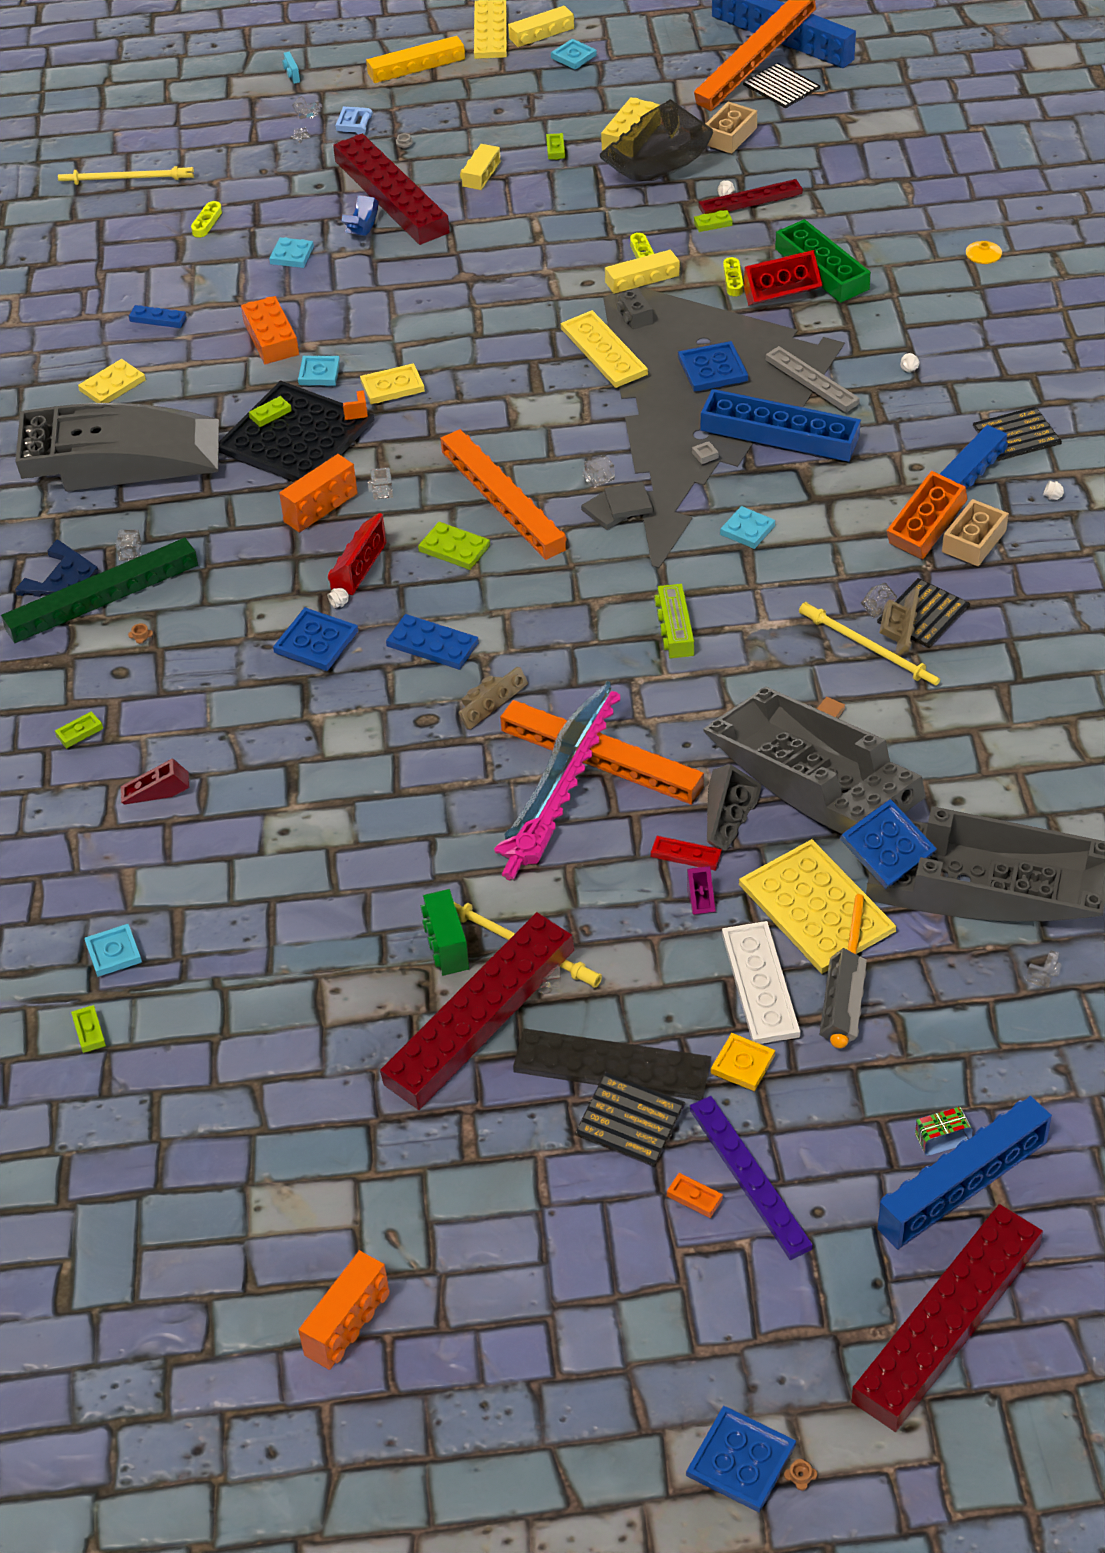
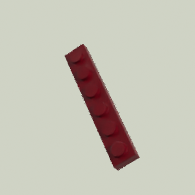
(751, 197)

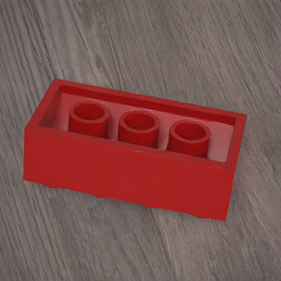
(781, 277)
(359, 555)

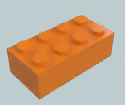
(270, 330)
(318, 493)
(927, 515)
(344, 1310)

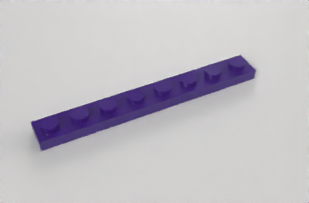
(751, 1178)

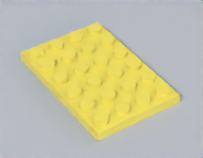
(814, 903)

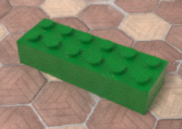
(839, 272)

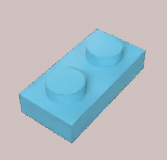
(291, 67)

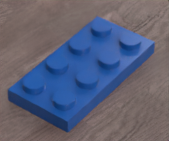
(432, 641)

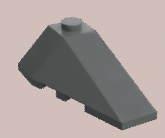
(729, 802)

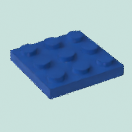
(712, 366)
(315, 639)
(887, 843)
(741, 1458)

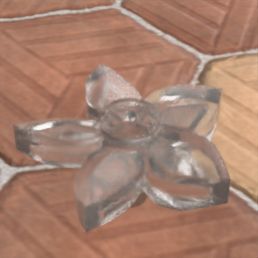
(300, 134)

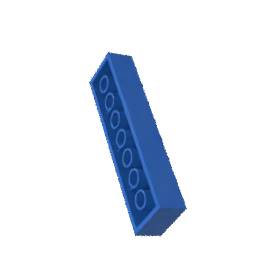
(780, 425)
(963, 1172)

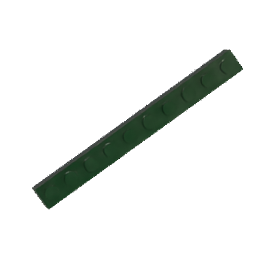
(99, 590)

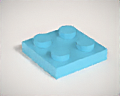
(573, 54)
(291, 252)
(319, 370)
(747, 527)
(113, 950)

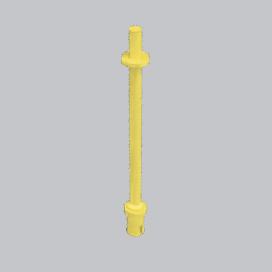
(175, 173)
(819, 616)
(577, 970)

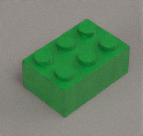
(444, 932)

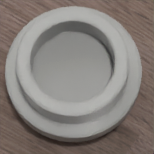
(404, 140)

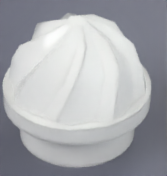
(725, 188)
(909, 362)
(1053, 490)
(338, 597)

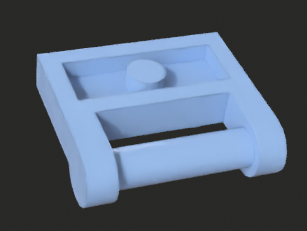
(348, 119)

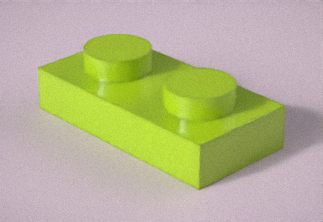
(555, 146)
(713, 221)
(270, 411)
(78, 729)
(88, 1028)

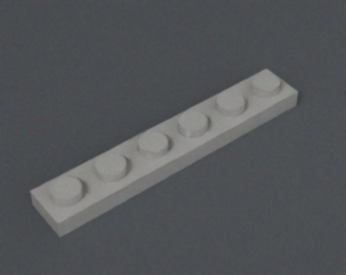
(812, 379)

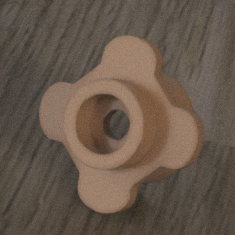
(140, 633)
(797, 1467)

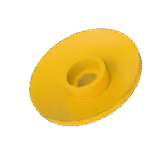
(983, 252)

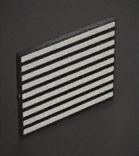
(781, 85)

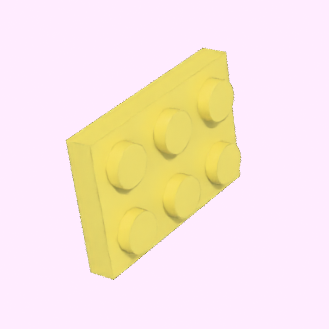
(112, 382)
(392, 383)

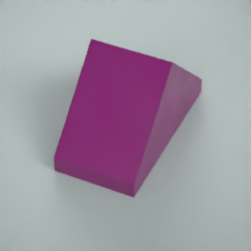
(700, 890)

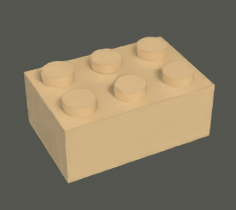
(732, 126)
(975, 532)

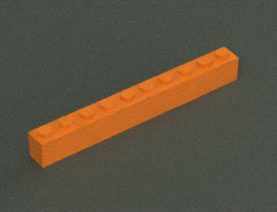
(752, 52)
(503, 494)
(609, 754)

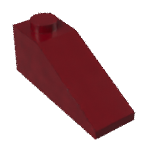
(156, 784)

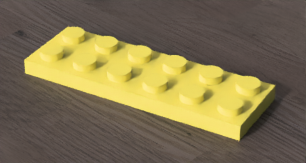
(490, 29)
(604, 349)

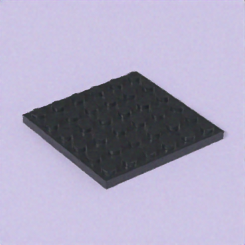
(296, 440)

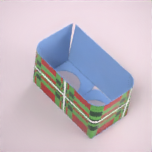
(942, 1130)

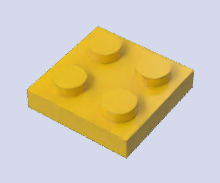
(743, 1062)

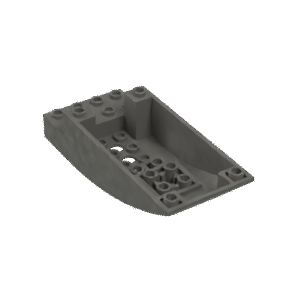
(115, 444)
(812, 758)
(1012, 869)

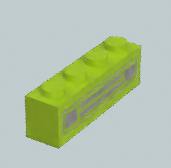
(675, 621)

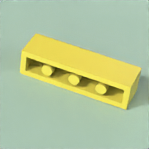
(541, 26)
(642, 271)

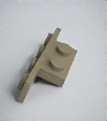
(898, 621)
(490, 695)

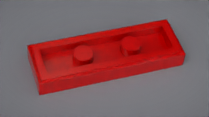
(685, 852)

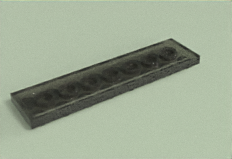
(587, 1060)

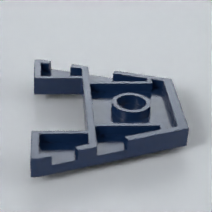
(69, 571)

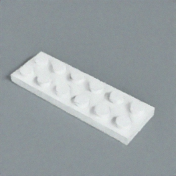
(760, 983)

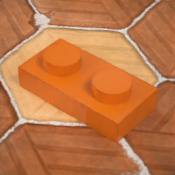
(694, 1195)

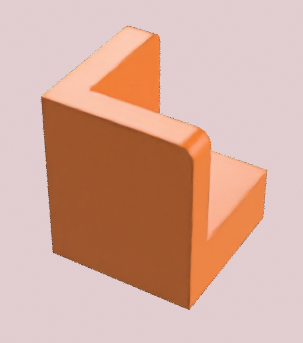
(356, 409)

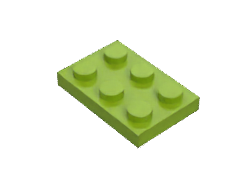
(454, 545)

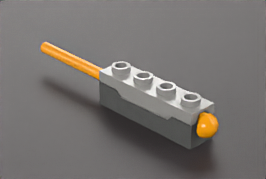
(845, 988)

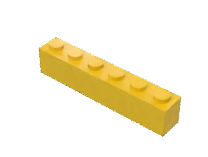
(415, 59)

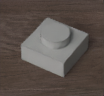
(705, 452)

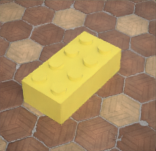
(628, 115)

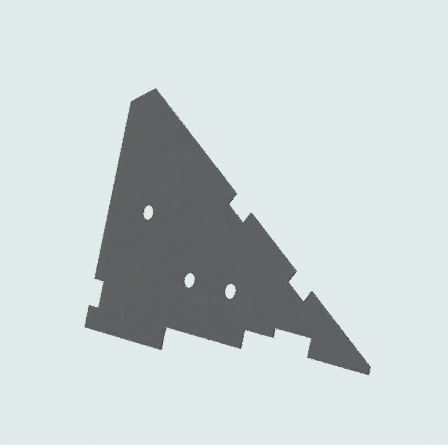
(671, 410)

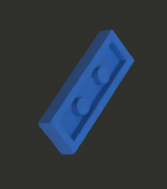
(157, 316)

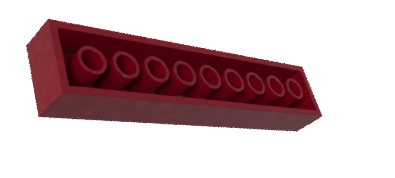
(392, 189)
(476, 1011)
(946, 1317)

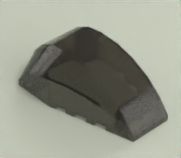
(658, 143)

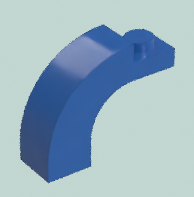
(363, 216)

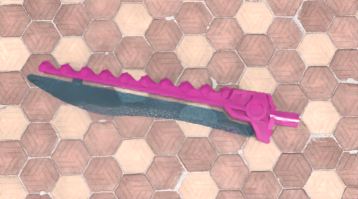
(529, 833)

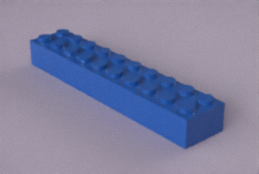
(813, 36)

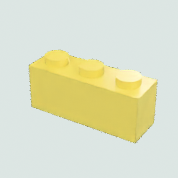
(480, 166)

